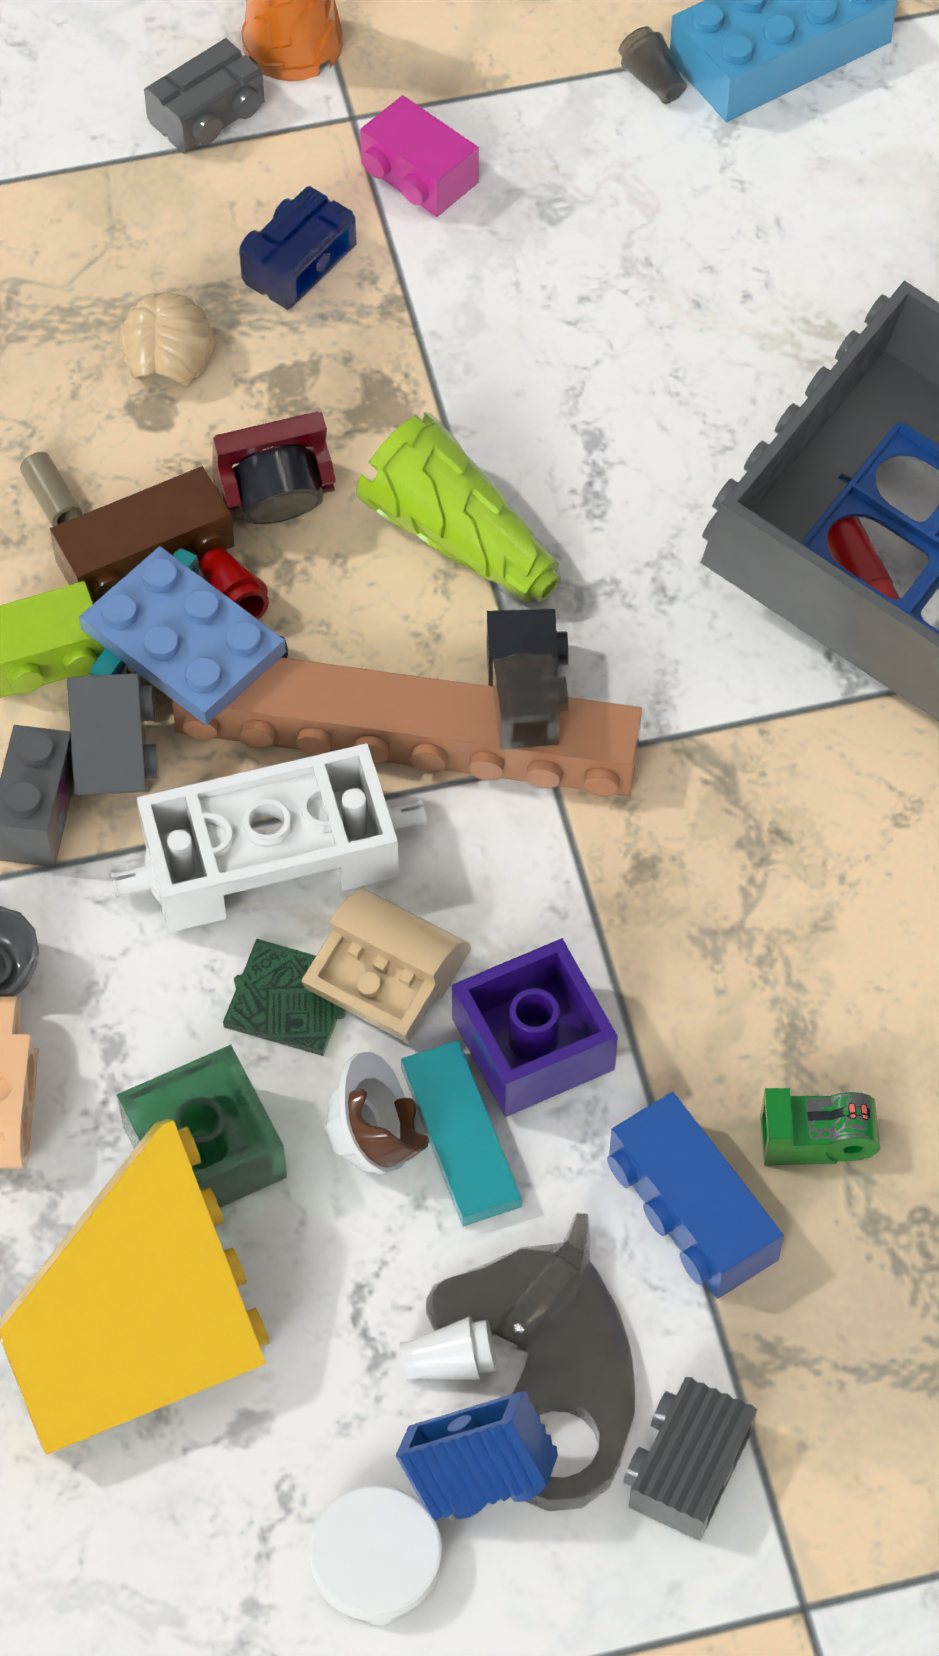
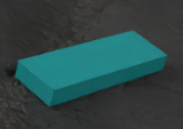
(461, 1133)

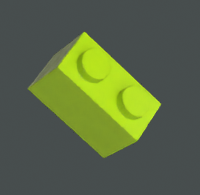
(45, 640)

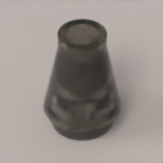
(651, 62)

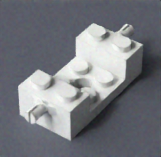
(205, 844)

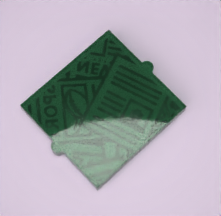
(276, 1005)

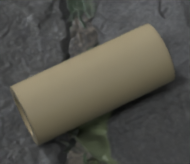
(49, 488)

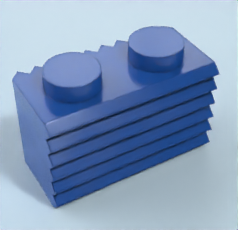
(478, 1457)

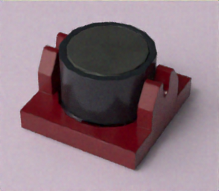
(274, 481)

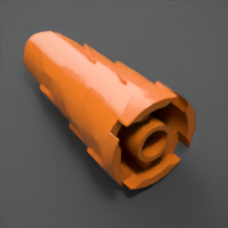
(292, 36)

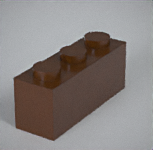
(120, 535)

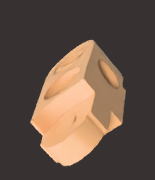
(17, 1085)

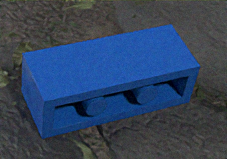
(693, 1196)

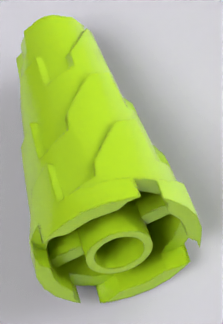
(451, 504)

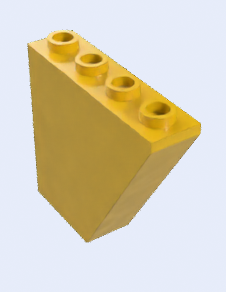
(132, 1302)

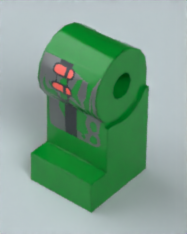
(817, 1128)

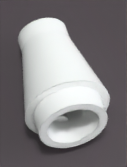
(452, 1352)

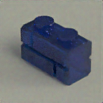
(297, 247)

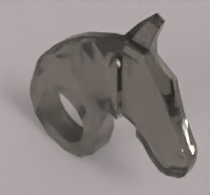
(575, 1343)

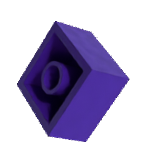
(534, 1027)

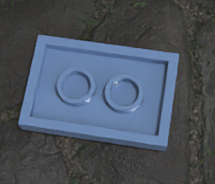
(182, 635)

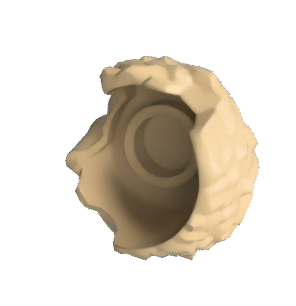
(166, 337)

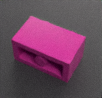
(419, 156)

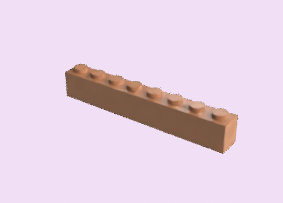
(422, 726)

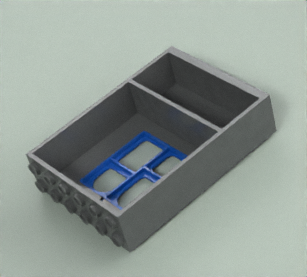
(824, 469)

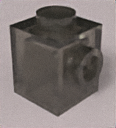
(528, 700)

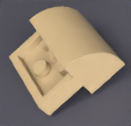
(384, 963)

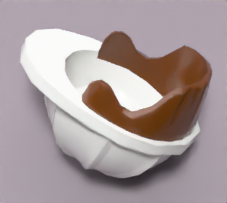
(372, 1118)

